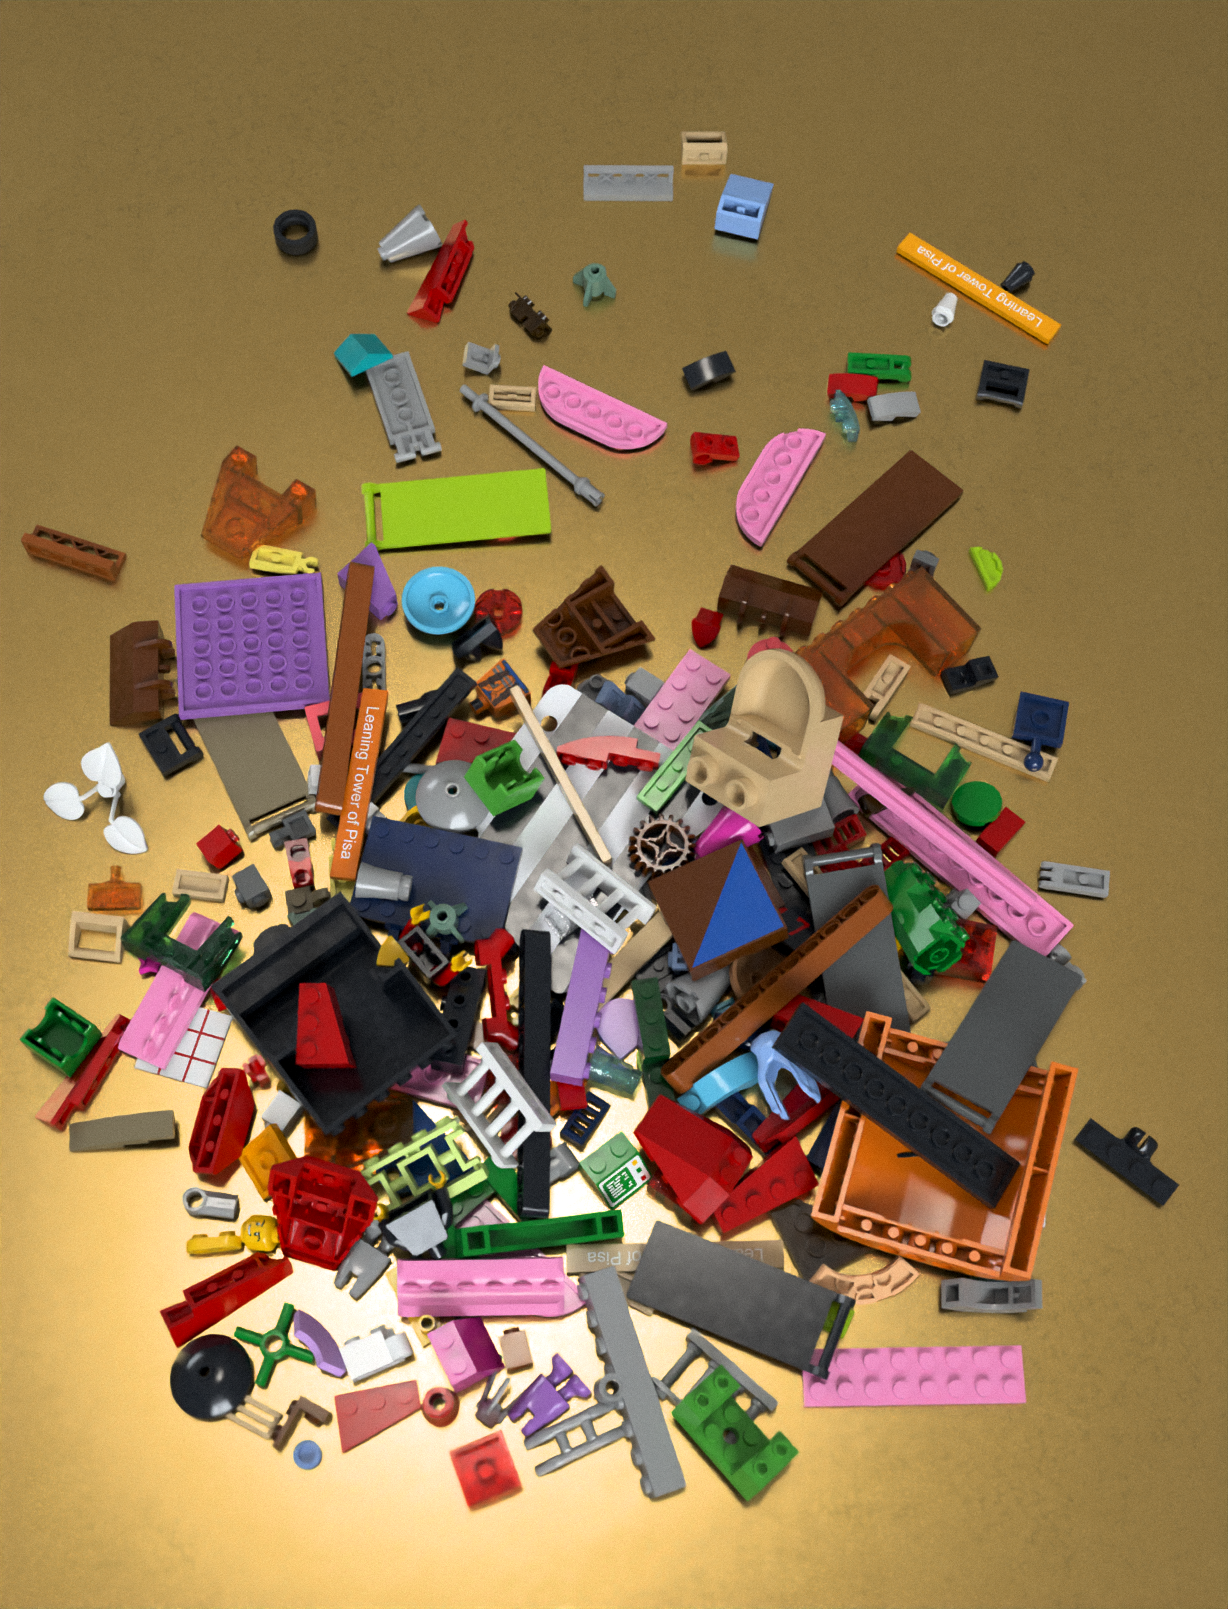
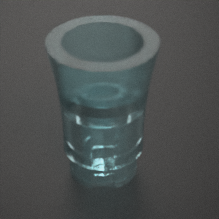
(613, 1071)

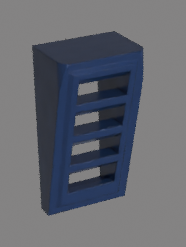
(573, 1137)

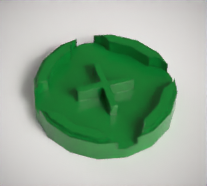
(976, 803)

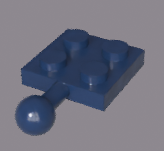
(1040, 722)

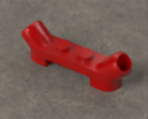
(489, 953)

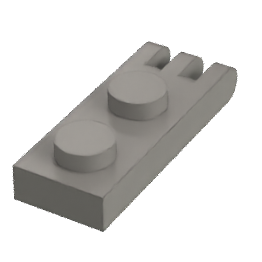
(1074, 879)

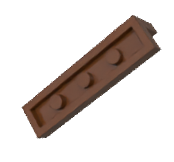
(74, 556)

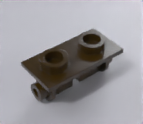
(523, 308)

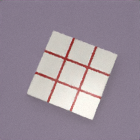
(197, 1051)

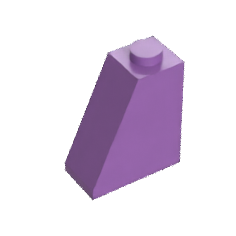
(383, 595)

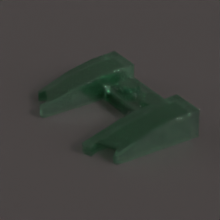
(934, 787)
(200, 967)

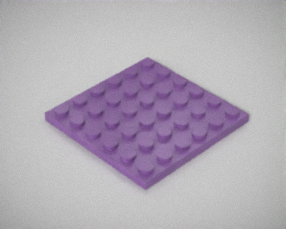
(250, 645)

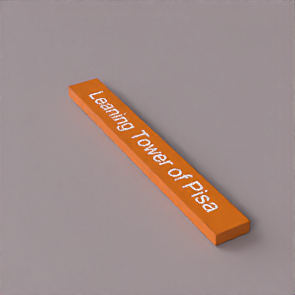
(359, 785)

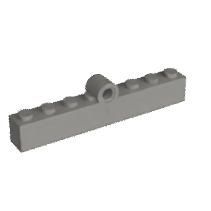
(632, 1383)

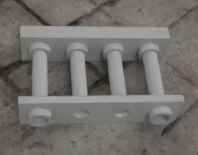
(700, 1345)

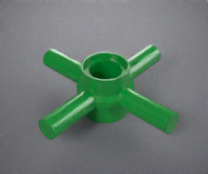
(263, 1340)

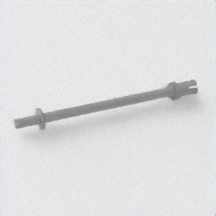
(581, 485)

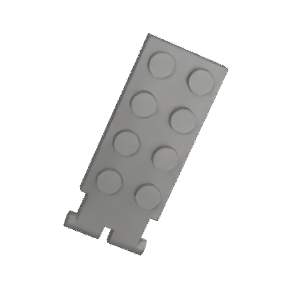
(403, 407)

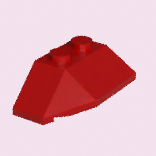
(221, 1122)

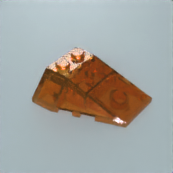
(363, 1138)

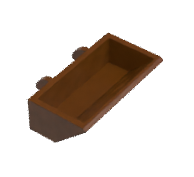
(769, 600)
(138, 674)

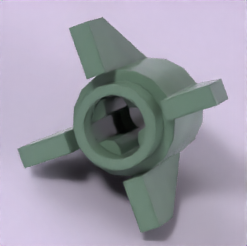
(594, 282)
(450, 924)

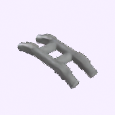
(559, 1432)

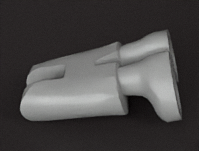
(364, 1261)

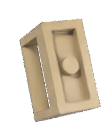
(703, 152)
(100, 923)

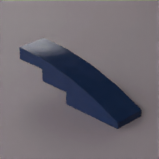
(742, 1117)

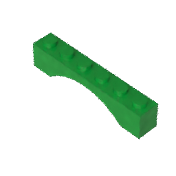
(539, 1233)

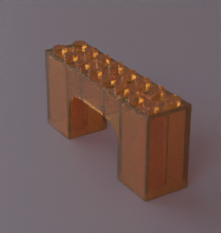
(908, 615)

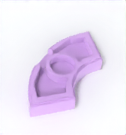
(319, 1343)

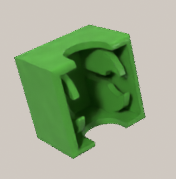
(501, 779)

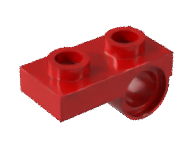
(713, 446)

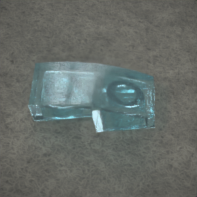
(846, 414)

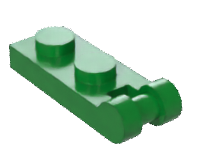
(880, 365)

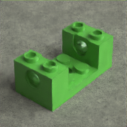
(753, 1458)

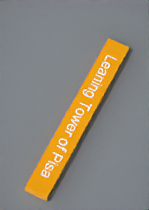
(978, 288)

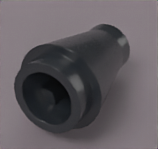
(1019, 276)

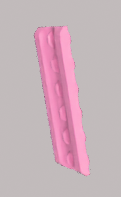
(167, 1004)
(480, 1286)

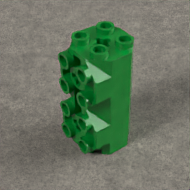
(920, 919)

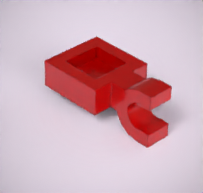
(256, 1070)

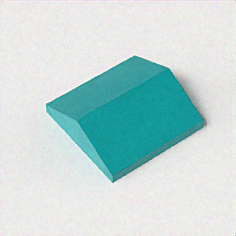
(361, 353)

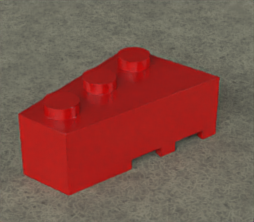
(843, 1020)

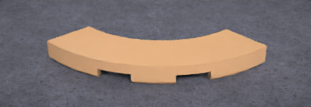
(871, 1286)

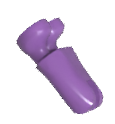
(544, 1398)

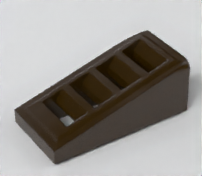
(871, 806)

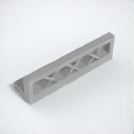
(628, 186)

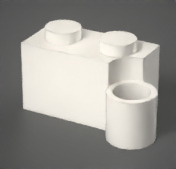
(374, 1352)

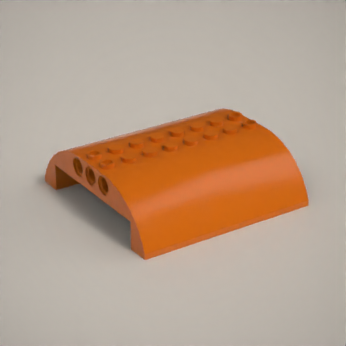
(916, 1209)

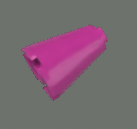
(725, 830)

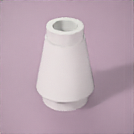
(945, 310)

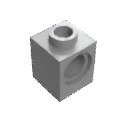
(643, 686)

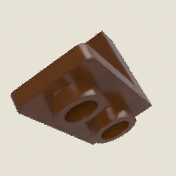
(313, 1413)

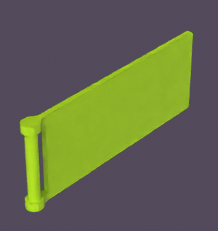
(459, 508)

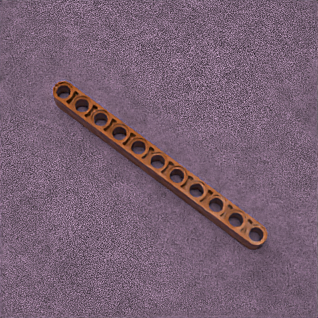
(344, 689)
(776, 989)

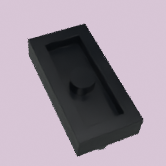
(483, 631)

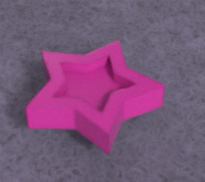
(148, 965)

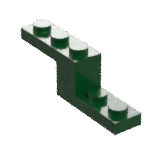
(653, 1037)

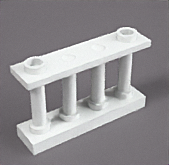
(583, 912)
(521, 1099)

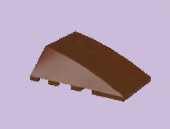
(590, 624)

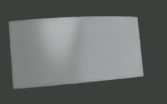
(890, 405)

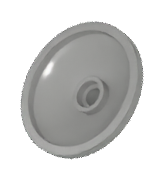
(445, 811)

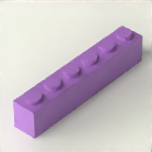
(581, 1012)

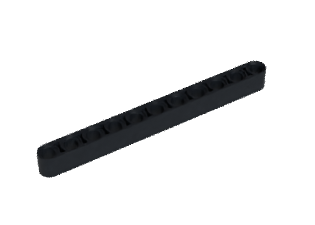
(534, 1067)

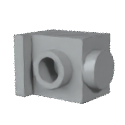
(962, 902)

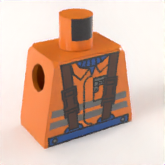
(494, 690)

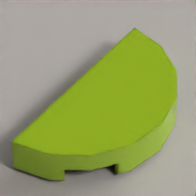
(988, 566)

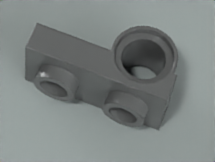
(924, 559)

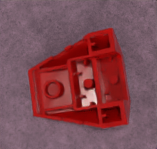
(694, 1155)
(319, 1209)

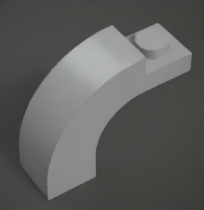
(991, 1297)

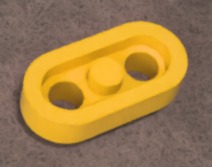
(203, 1244)

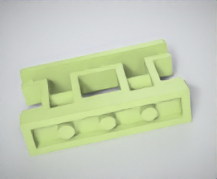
(413, 1151)

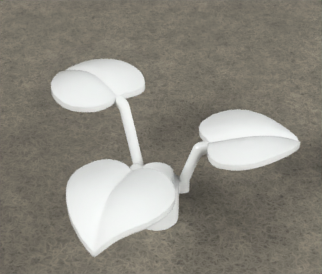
(100, 766)

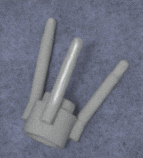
(489, 1410)

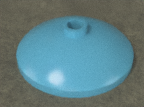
(438, 588)

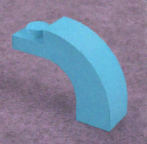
(721, 1083)

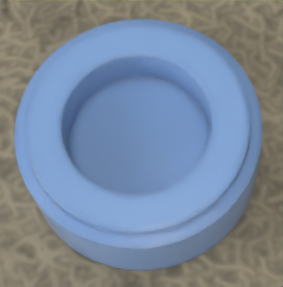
(307, 1454)

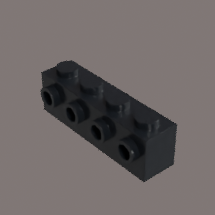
(461, 1011)

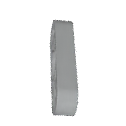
(368, 658)

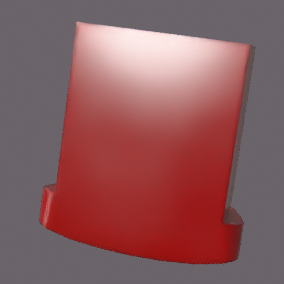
(706, 626)

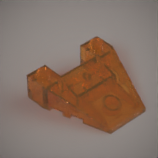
(249, 513)

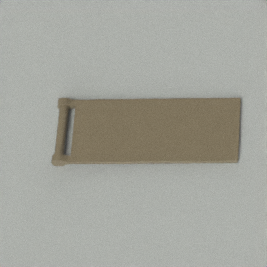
(255, 767)

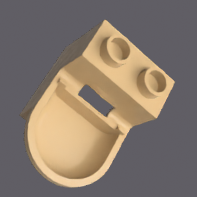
(787, 705)

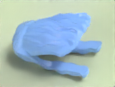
(768, 1066)

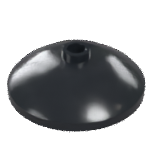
(225, 1384)

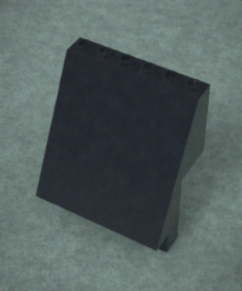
(382, 1008)

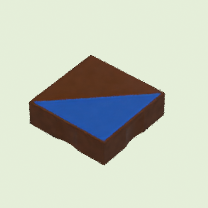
(718, 909)

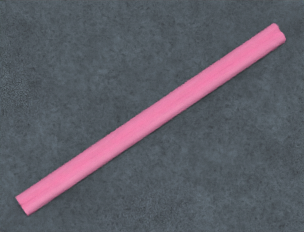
(932, 829)

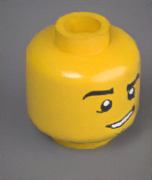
(260, 1233)

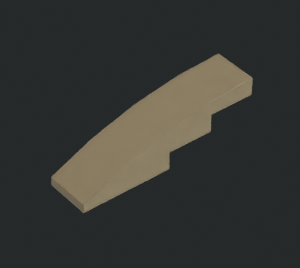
(121, 1130)

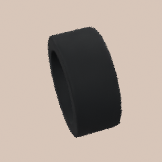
(290, 218)

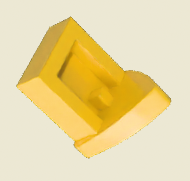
(390, 952)

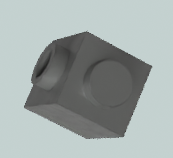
(251, 887)

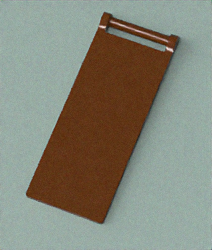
(876, 526)

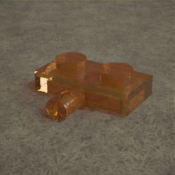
(114, 894)

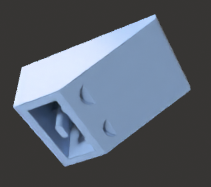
(743, 206)

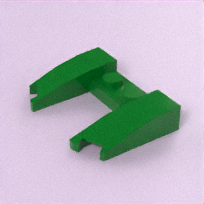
(499, 1181)

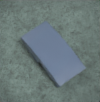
(619, 703)

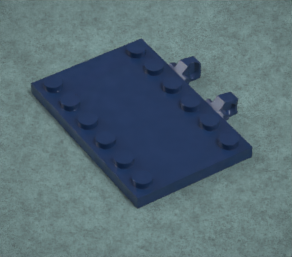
(445, 870)

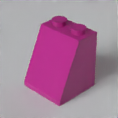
(465, 1352)

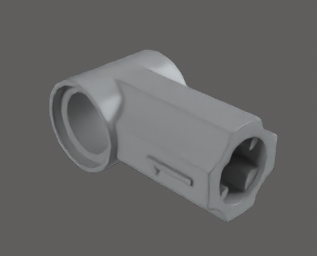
(562, 1162)
(213, 1203)

